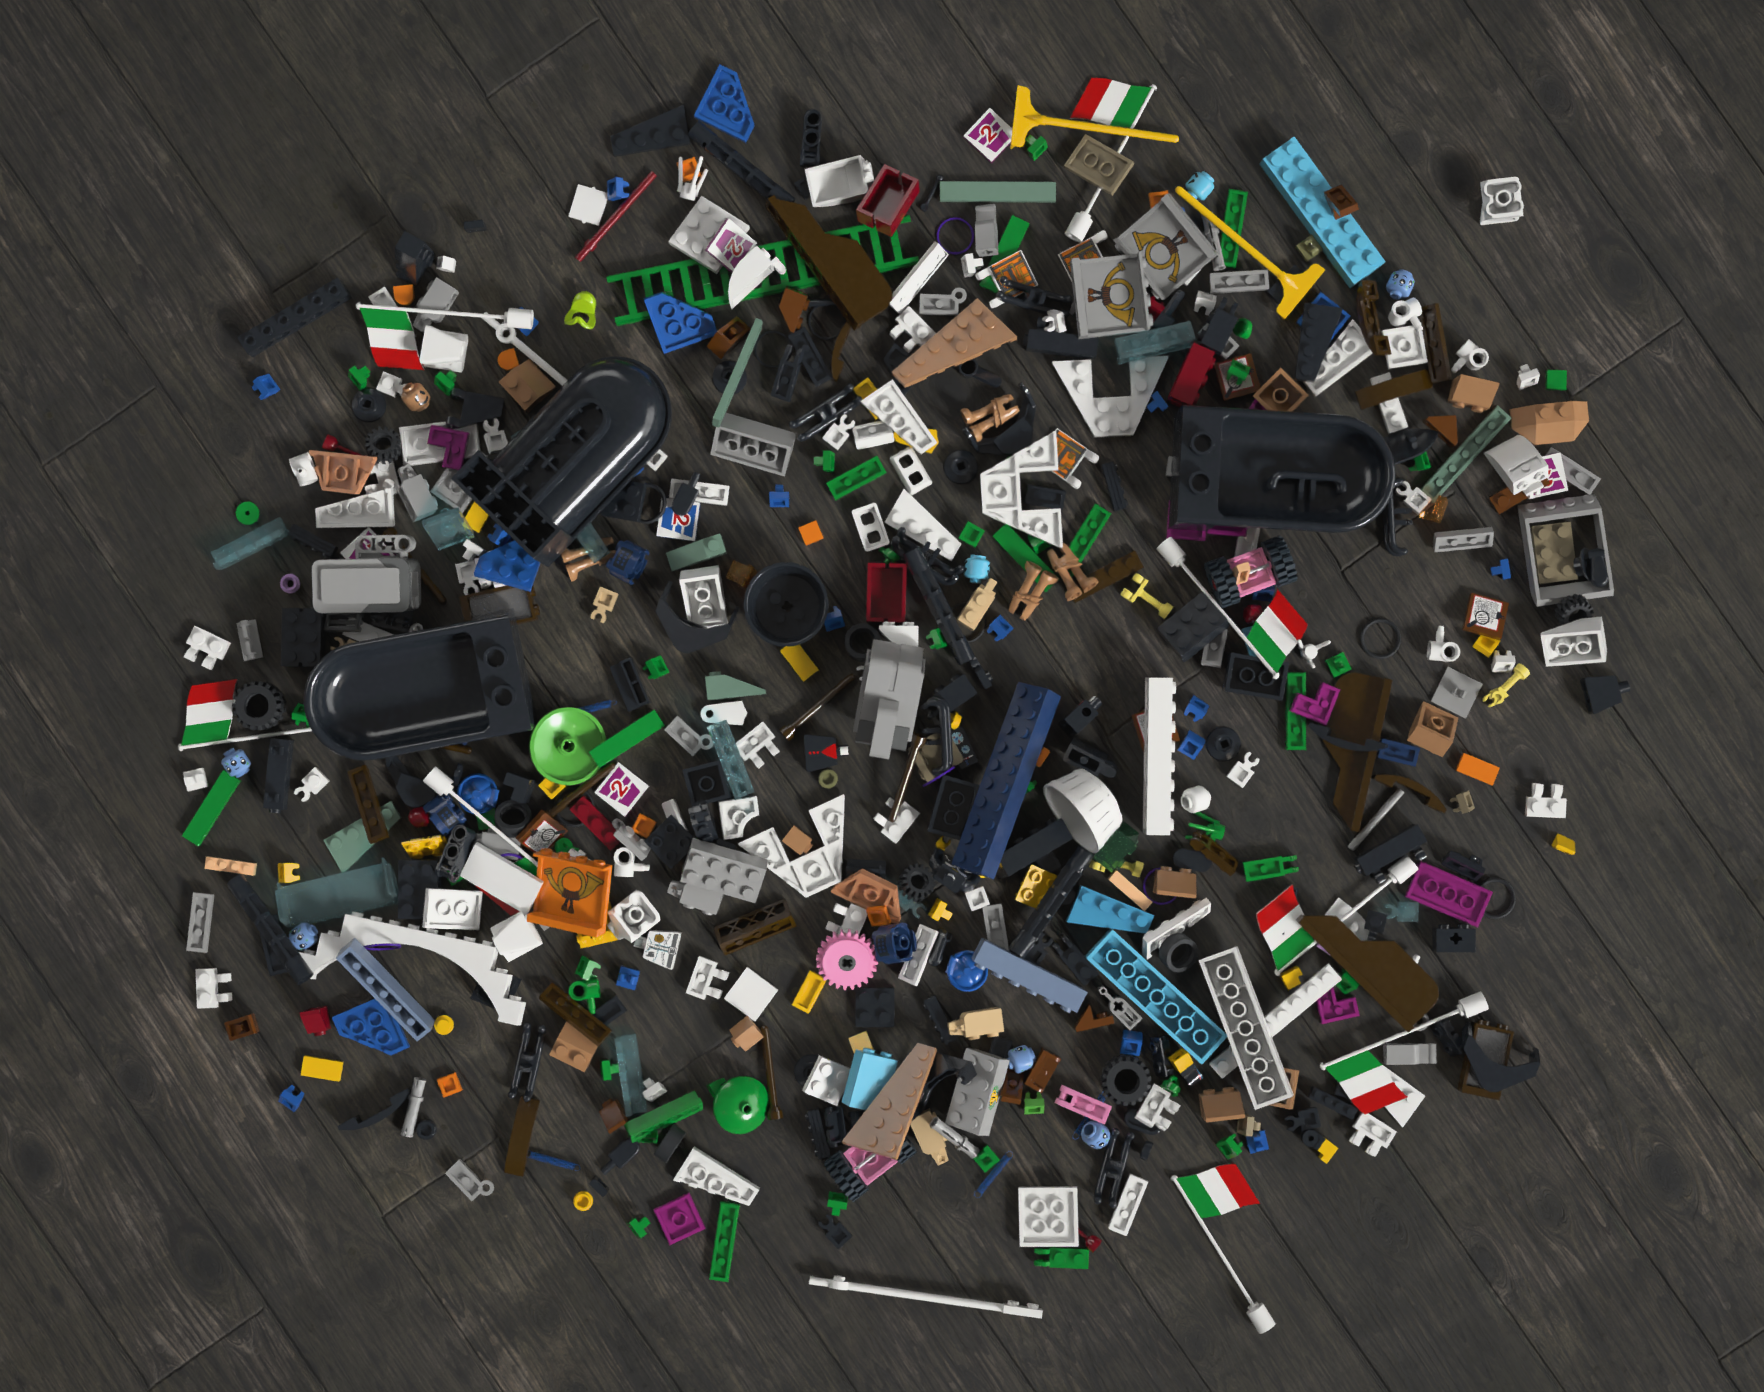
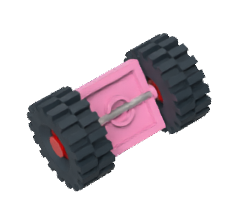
(1269, 566)
(859, 1168)

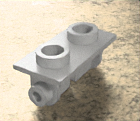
(249, 639)

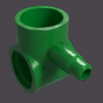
(592, 991)

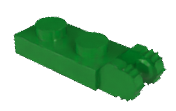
(1268, 868)
(1063, 1257)

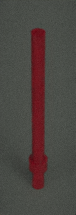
(590, 244)

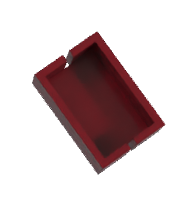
(887, 200)
(1191, 376)
(886, 593)

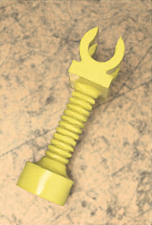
(1164, 609)
(1499, 694)
(1135, 868)

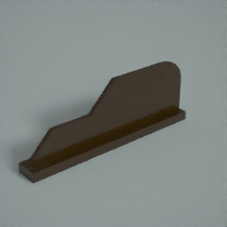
(836, 263)
(1354, 718)
(1378, 967)

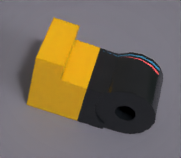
(1291, 979)
(1185, 1067)
(1314, 1139)

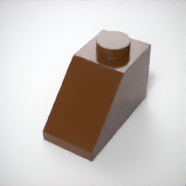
(728, 337)
(613, 1115)

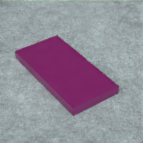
(1448, 894)

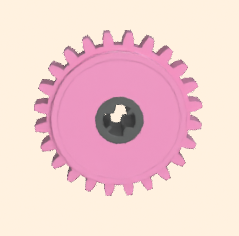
(843, 971)

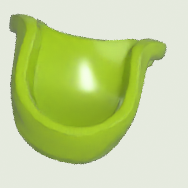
(584, 303)

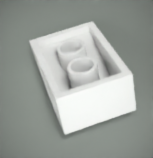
(704, 596)
(1575, 643)

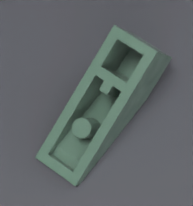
(696, 552)
(724, 687)

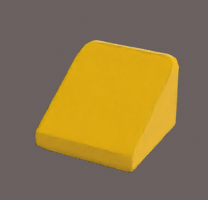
(1564, 844)
(860, 1041)

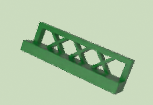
(663, 1116)

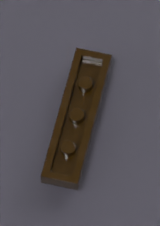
(1435, 344)
(1112, 573)
(368, 804)
(575, 1014)

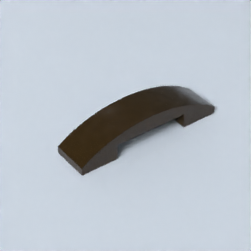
(1368, 319)
(837, 365)
(1394, 389)
(1431, 801)
(521, 1137)

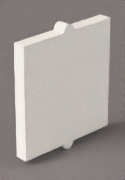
(588, 205)

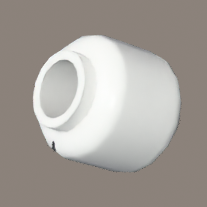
(1195, 799)

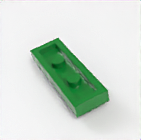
(856, 478)

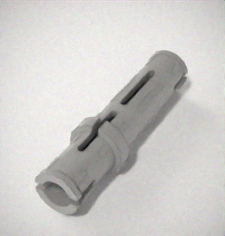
(1218, 262)
(415, 1099)
(960, 1142)

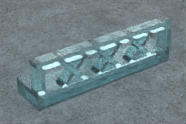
(1154, 342)
(249, 544)
(730, 759)
(630, 1074)

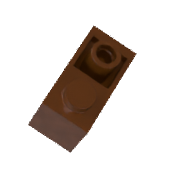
(792, 305)

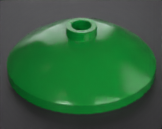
(732, 1099)

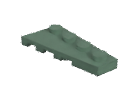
(352, 842)

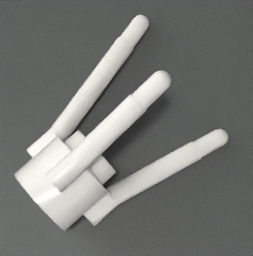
(690, 190)
(1309, 651)

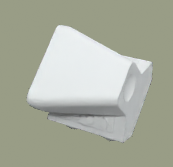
(1501, 201)
(443, 349)
(632, 917)
(515, 936)

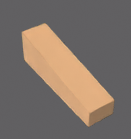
(1241, 572)
(1129, 890)

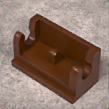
(1042, 1070)

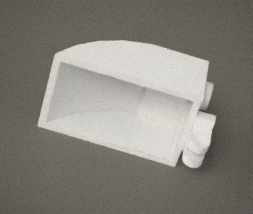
(839, 181)
(750, 273)
(1519, 465)

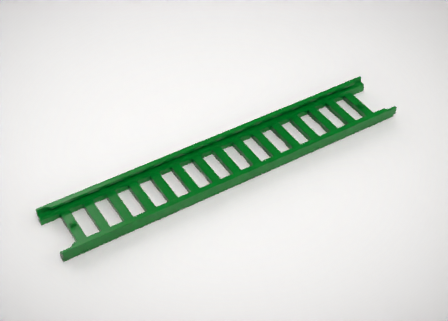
(767, 290)

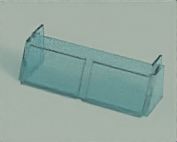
(337, 895)

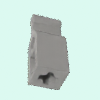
(986, 230)
(1125, 1008)
(1409, 1053)

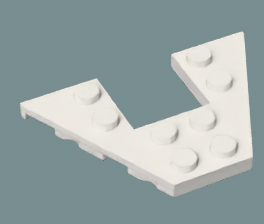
(1111, 414)
(1003, 497)
(816, 869)

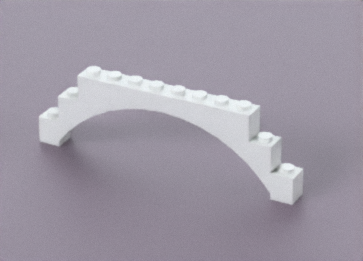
(473, 957)

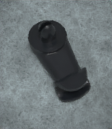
(1598, 570)
(937, 951)

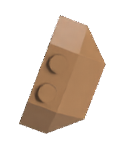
(1550, 421)

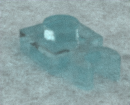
(906, 904)
(1405, 911)

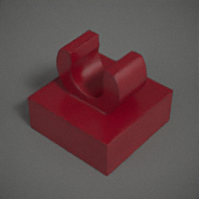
(1155, 308)

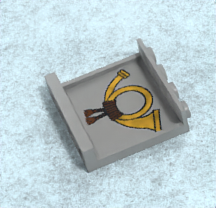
(1170, 245)
(1110, 295)

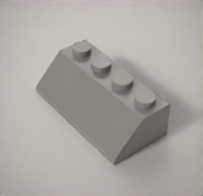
(753, 444)

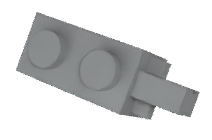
(438, 297)
(416, 494)
(497, 843)
(696, 897)

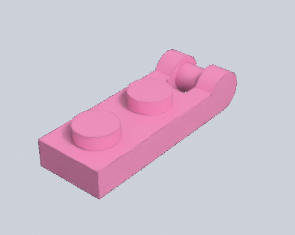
(1084, 1104)

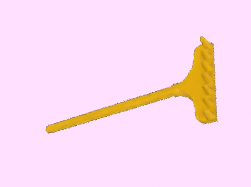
(1026, 117)
(1294, 285)

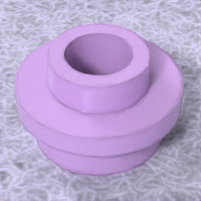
(284, 583)

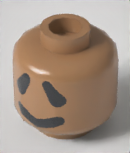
(415, 397)

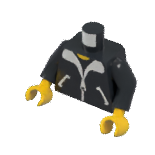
(948, 874)

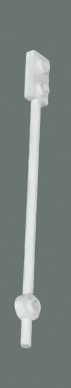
(654, 462)
(1011, 1307)

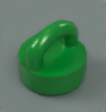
(1243, 328)
(1171, 1087)

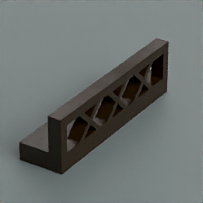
(755, 930)

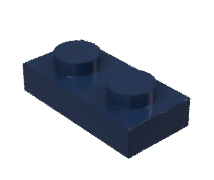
(1399, 753)

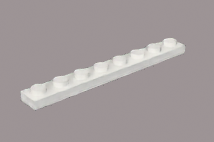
(1284, 1013)

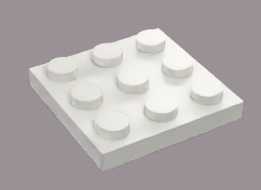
(698, 231)
(1048, 1216)

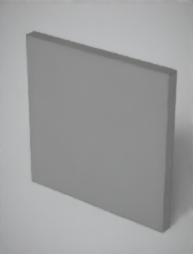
(1456, 692)

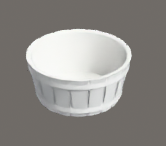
(1085, 808)

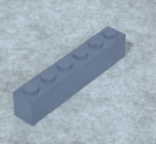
(1028, 975)
(385, 989)

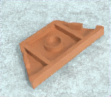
(342, 471)
(870, 890)

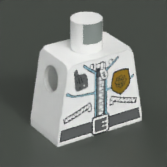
(660, 947)

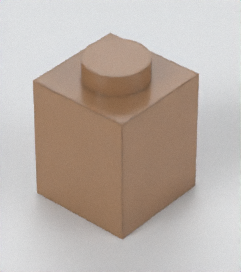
(798, 840)
(745, 1033)

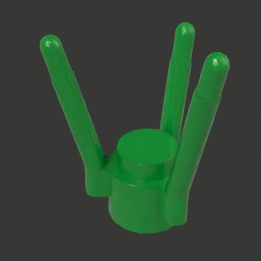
(1214, 830)

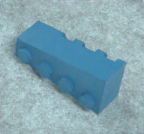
(1103, 911)

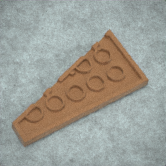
(959, 341)
(890, 1114)

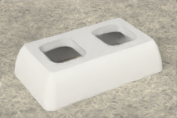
(905, 472)
(865, 529)

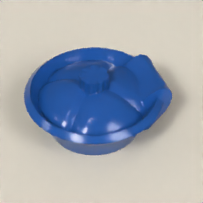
(478, 792)
(963, 972)

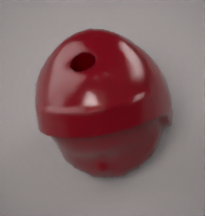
(1252, 613)
(419, 817)

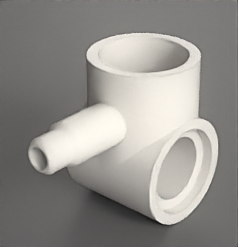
(1410, 309)
(1466, 354)
(303, 469)
(1436, 648)
(627, 869)

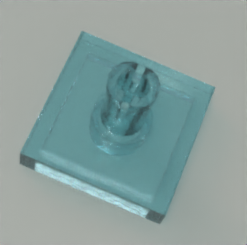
(448, 528)

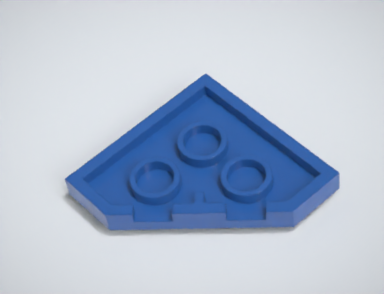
(726, 105)
(678, 322)
(508, 566)
(372, 1027)

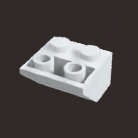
(905, 634)

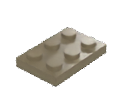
(1099, 164)
(1553, 552)

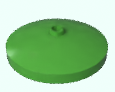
(547, 741)

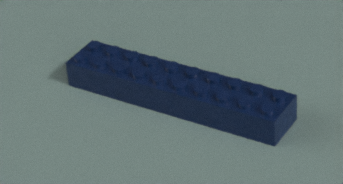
(1006, 780)

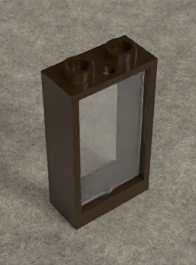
(501, 599)
(1496, 1045)

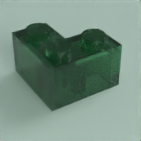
(1117, 846)

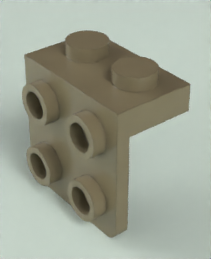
(930, 757)

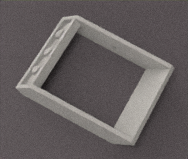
(1555, 510)

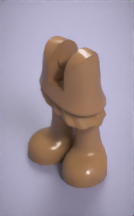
(999, 416)
(1067, 562)
(574, 568)
(1031, 600)

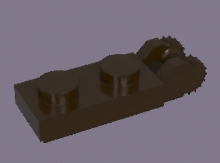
(1214, 852)

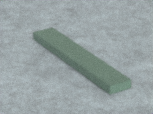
(997, 191)
(737, 373)
(1465, 453)

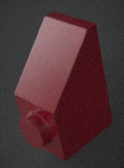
(316, 1020)

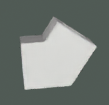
(446, 264)

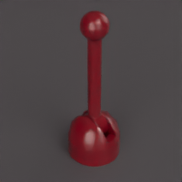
(331, 444)
(1091, 1242)

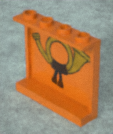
(572, 893)

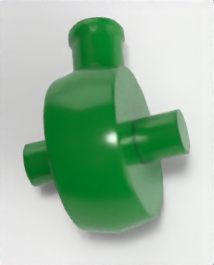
(890, 555)
(564, 845)

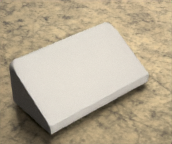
(872, 435)
(671, 807)

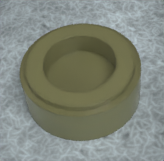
(828, 778)

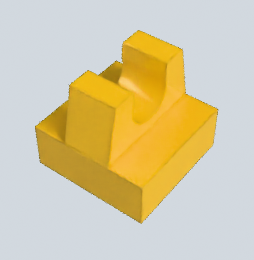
(285, 872)
(938, 910)

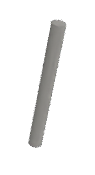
(1375, 820)

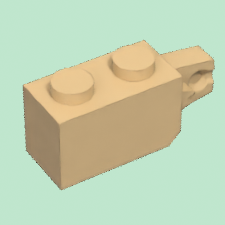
(977, 605)
(978, 1023)
(929, 1139)

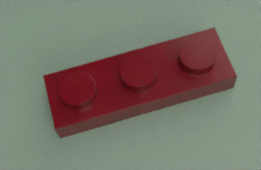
(595, 822)

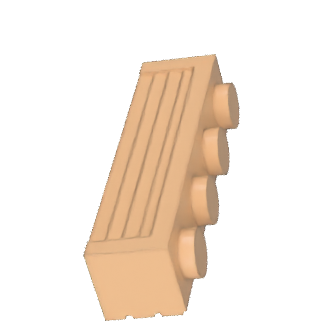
(230, 865)

